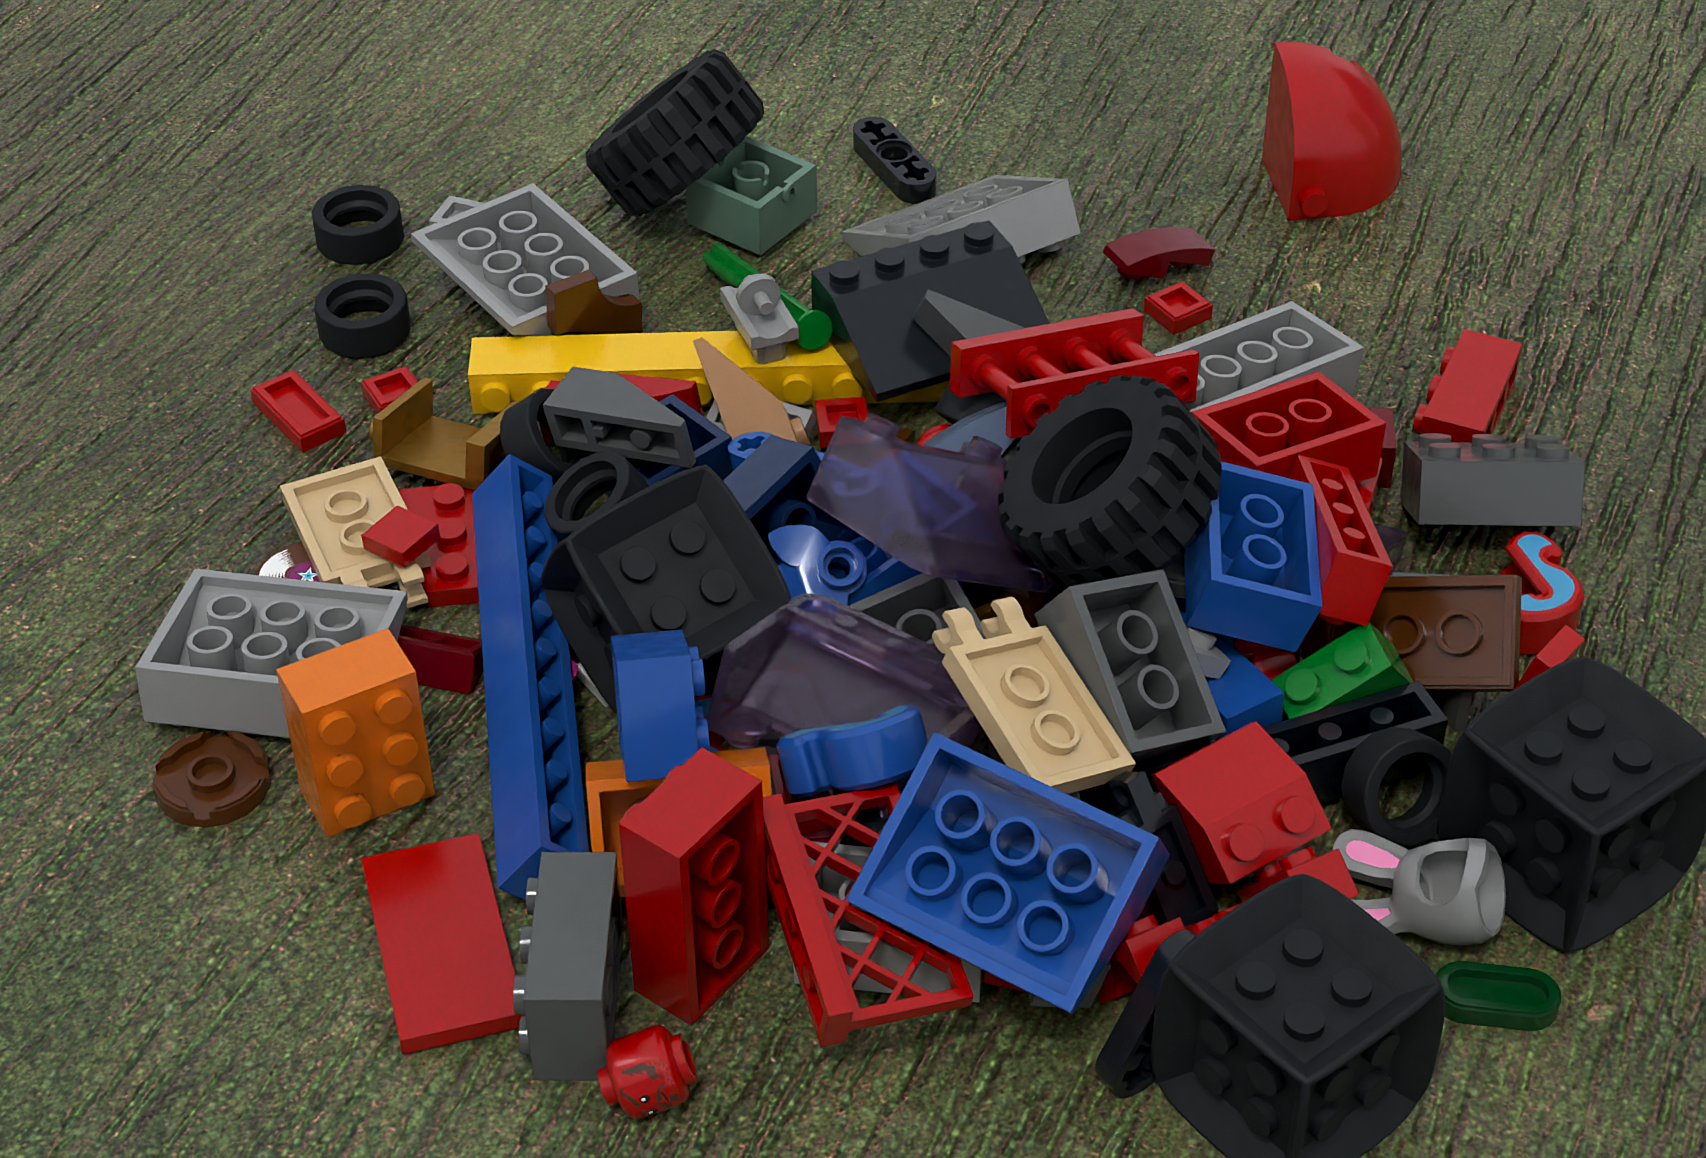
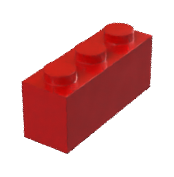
(1472, 387)

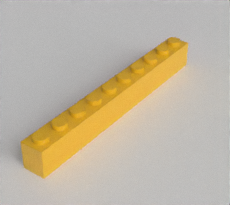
(517, 366)

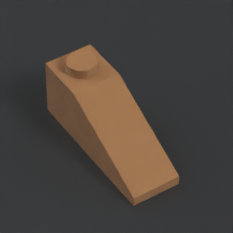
(743, 401)

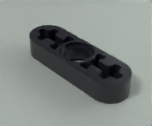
(895, 174)
(1126, 1055)

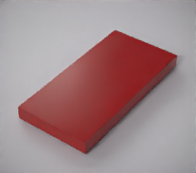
(441, 943)

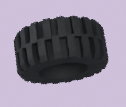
(675, 133)
(1110, 483)

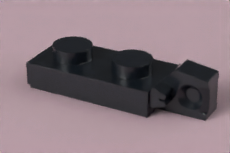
(1182, 883)

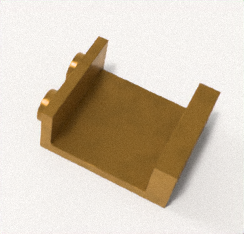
(432, 446)

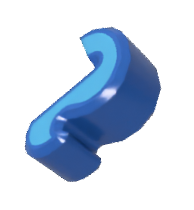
(853, 753)

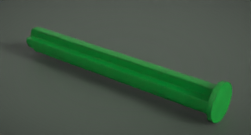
(813, 325)

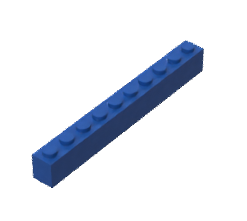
(525, 679)

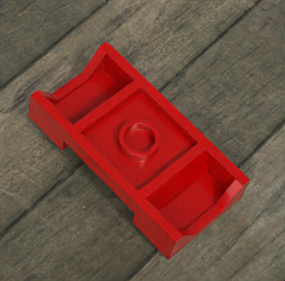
(1146, 935)

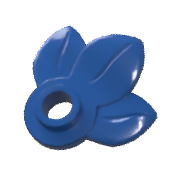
(806, 558)

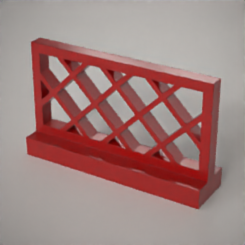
(811, 934)

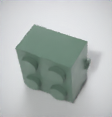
(753, 196)

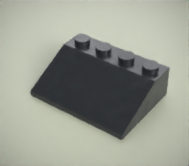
(878, 295)

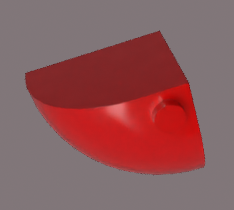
(1328, 134)

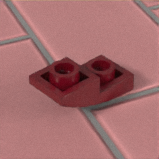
(1152, 251)

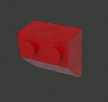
(1242, 803)

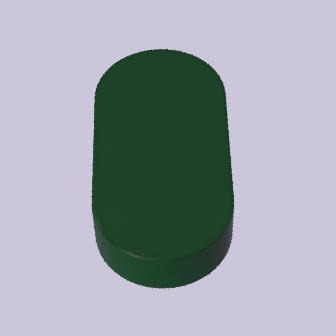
(1499, 995)

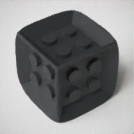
(663, 563)
(1583, 796)
(1296, 1027)

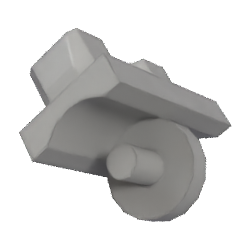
(761, 316)

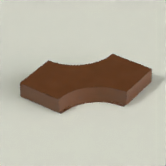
(580, 307)

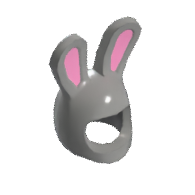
(1440, 890)

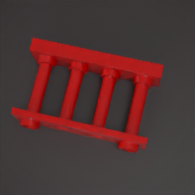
(1049, 361)

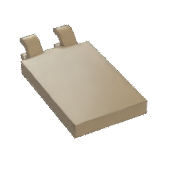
(335, 512)
(1030, 699)

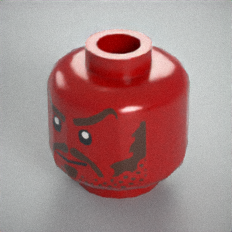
(647, 1072)

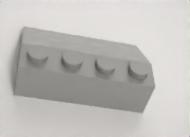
(1025, 210)
(514, 249)
(232, 631)

